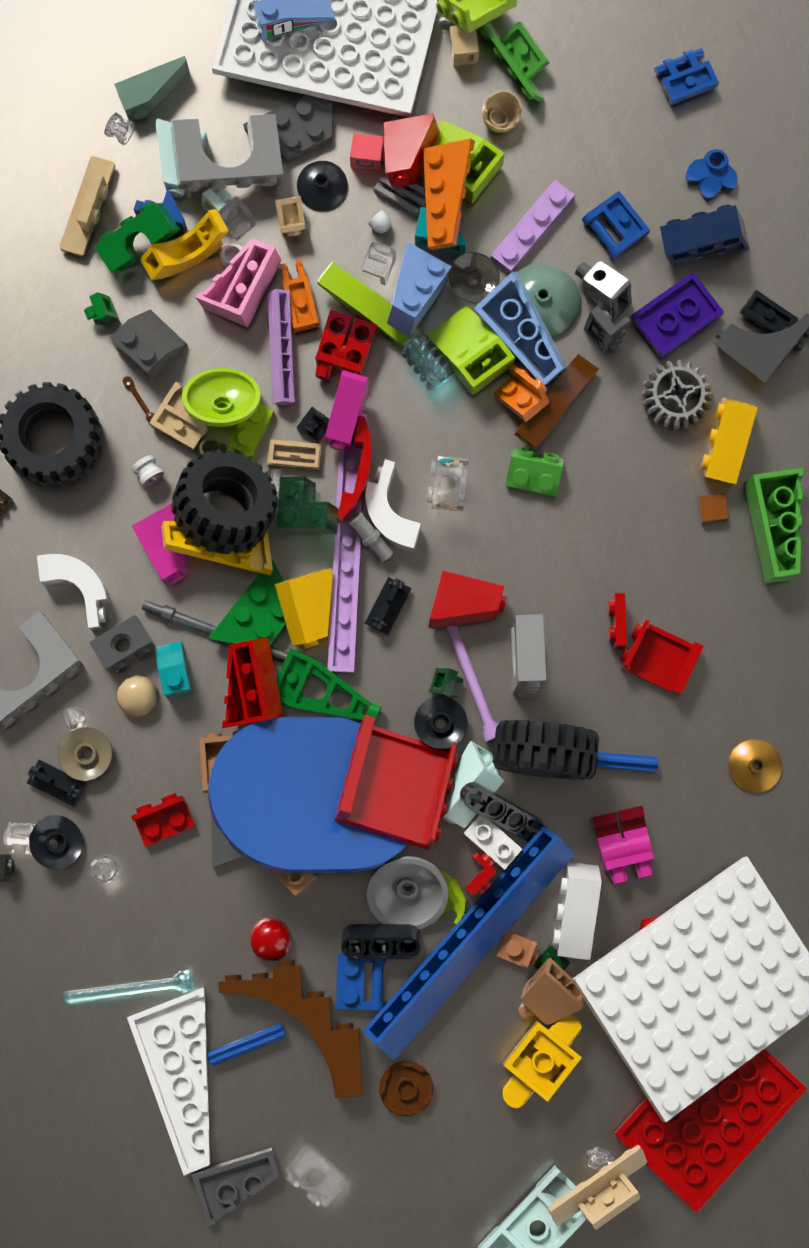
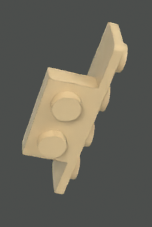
(87, 206)
(604, 1193)

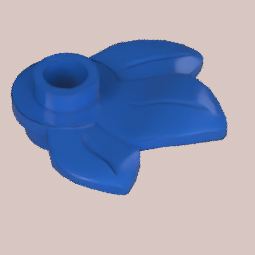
(712, 177)

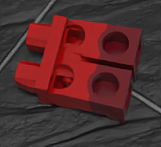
(339, 355)

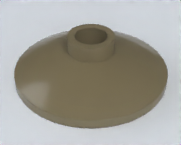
(72, 749)

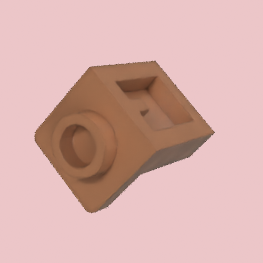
(518, 950)

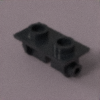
(388, 605)
(55, 782)

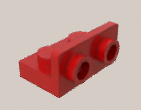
(163, 819)

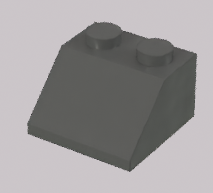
(148, 343)

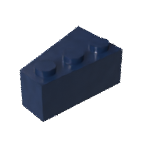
(704, 233)

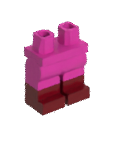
(631, 849)

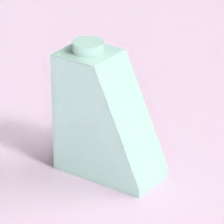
(167, 157)
(476, 767)

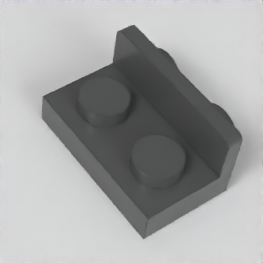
(603, 331)

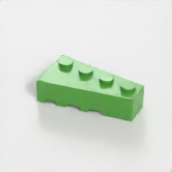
(776, 521)

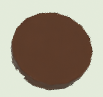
(406, 1088)

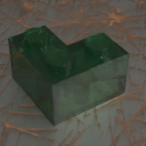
(300, 513)

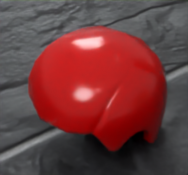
(270, 939)

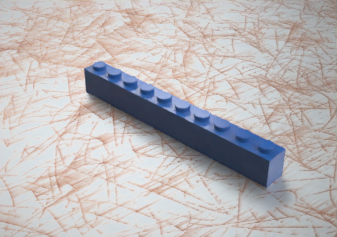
(468, 942)

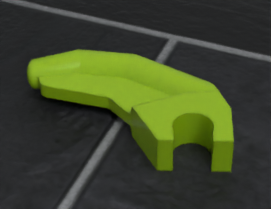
(456, 897)

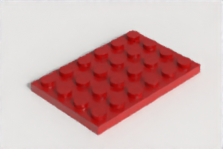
(714, 1132)

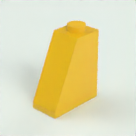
(306, 606)

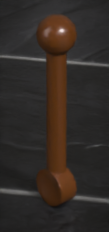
(128, 382)

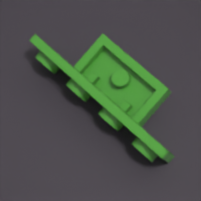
(521, 54)

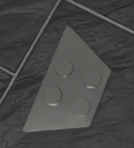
(303, 125)

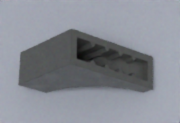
(761, 352)

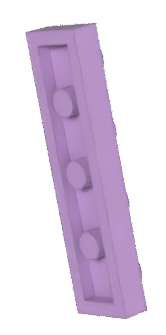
(532, 226)

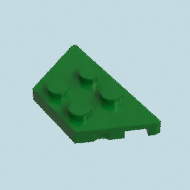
(255, 613)

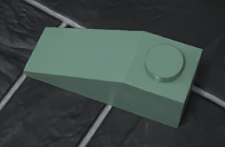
(148, 89)

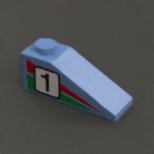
(288, 16)

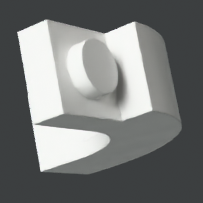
(393, 528)
(65, 569)

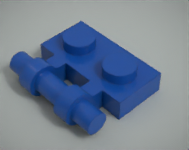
(689, 82)

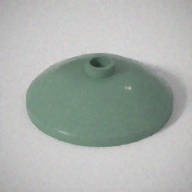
(563, 298)

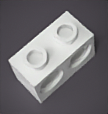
(492, 841)

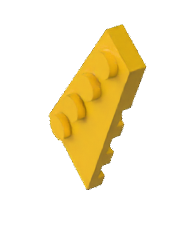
(255, 559)

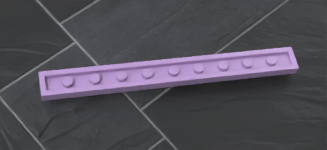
(345, 572)

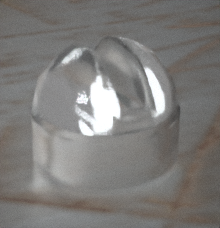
(73, 717)

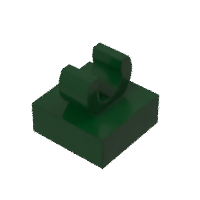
(444, 682)
(551, 952)

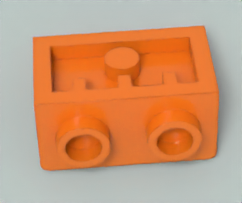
(522, 393)

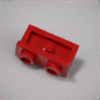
(481, 881)

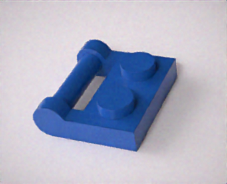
(622, 219)
(351, 983)

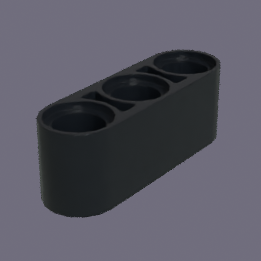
(393, 947)

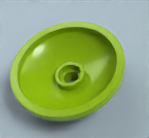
(221, 397)

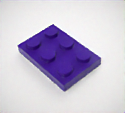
(677, 315)

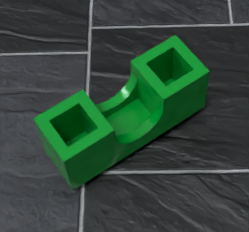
(117, 247)

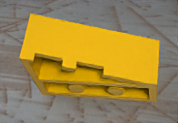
(729, 440)

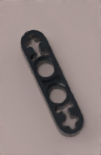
(505, 811)

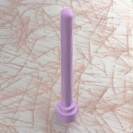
(489, 727)

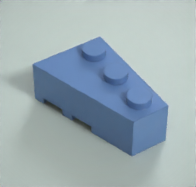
(417, 287)

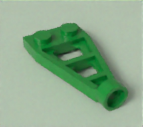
(292, 680)

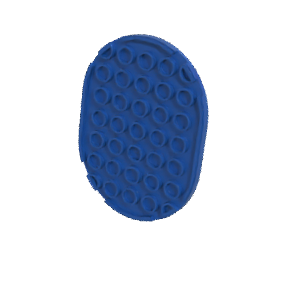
(279, 797)

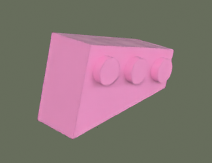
(242, 284)

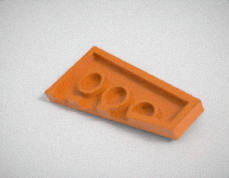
(444, 189)

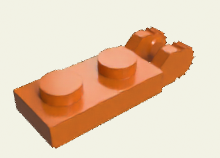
(301, 301)

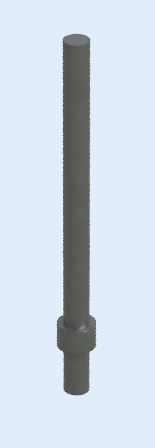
(170, 614)

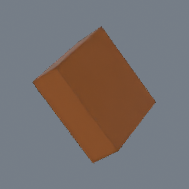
(713, 508)

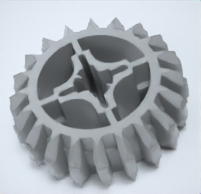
(687, 391)

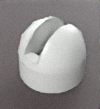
(380, 222)

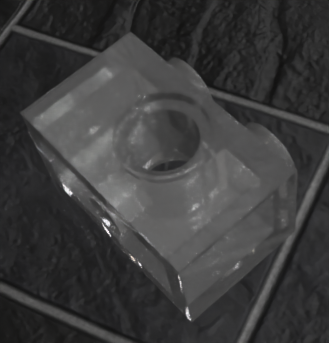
(309, 1159)

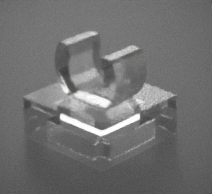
(18, 835)

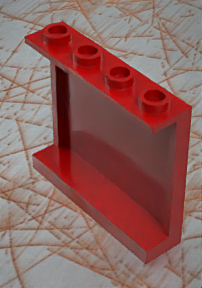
(396, 786)

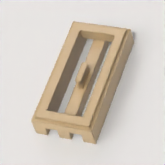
(291, 464)

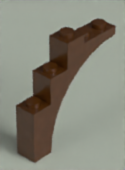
(338, 1045)

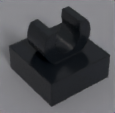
(314, 425)

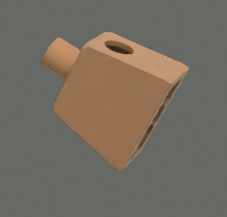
(550, 995)

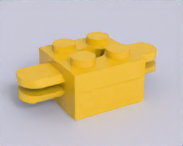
(541, 1061)

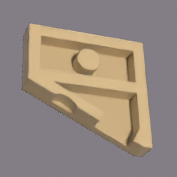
(175, 422)

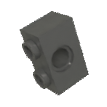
(106, 644)

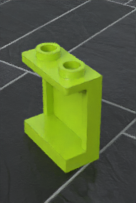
(473, 13)

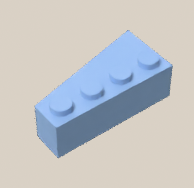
(520, 326)

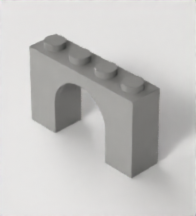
(198, 171)
(528, 655)
(56, 663)

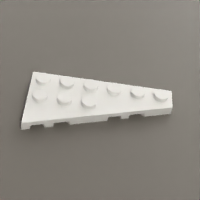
(175, 1059)

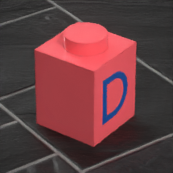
(367, 151)

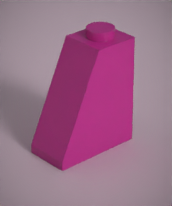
(347, 408)
(169, 564)

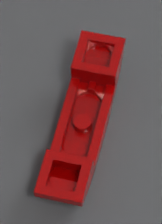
(348, 500)

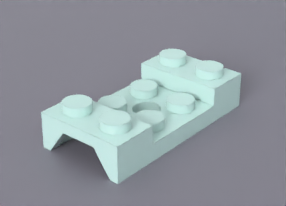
(515, 1230)

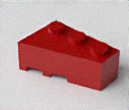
(251, 685)

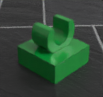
(101, 309)

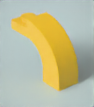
(192, 248)

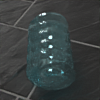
(425, 361)

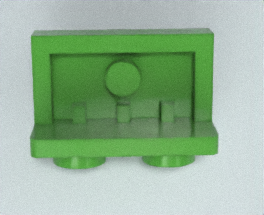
(534, 471)

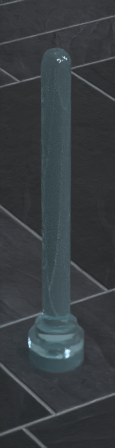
(181, 982)

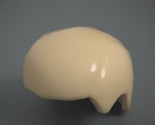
(501, 111)
(137, 696)

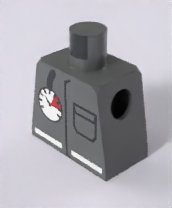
(605, 288)

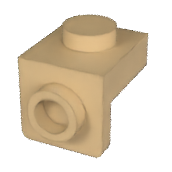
(290, 215)

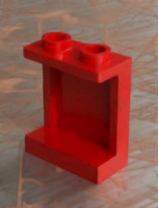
(660, 658)

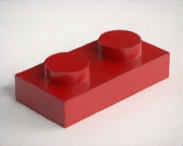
(617, 609)

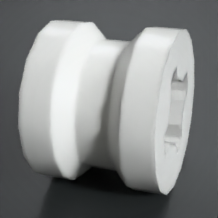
(147, 470)

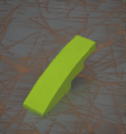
(360, 300)

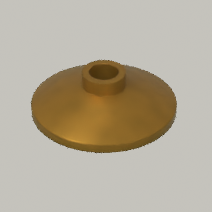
(745, 775)

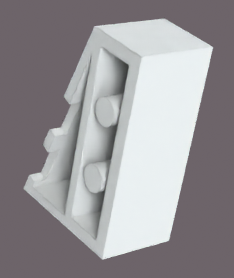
(578, 910)

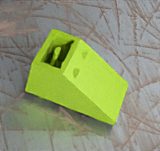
(484, 159)
(471, 349)

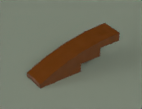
(561, 397)

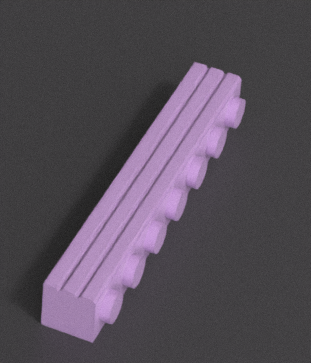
(281, 347)

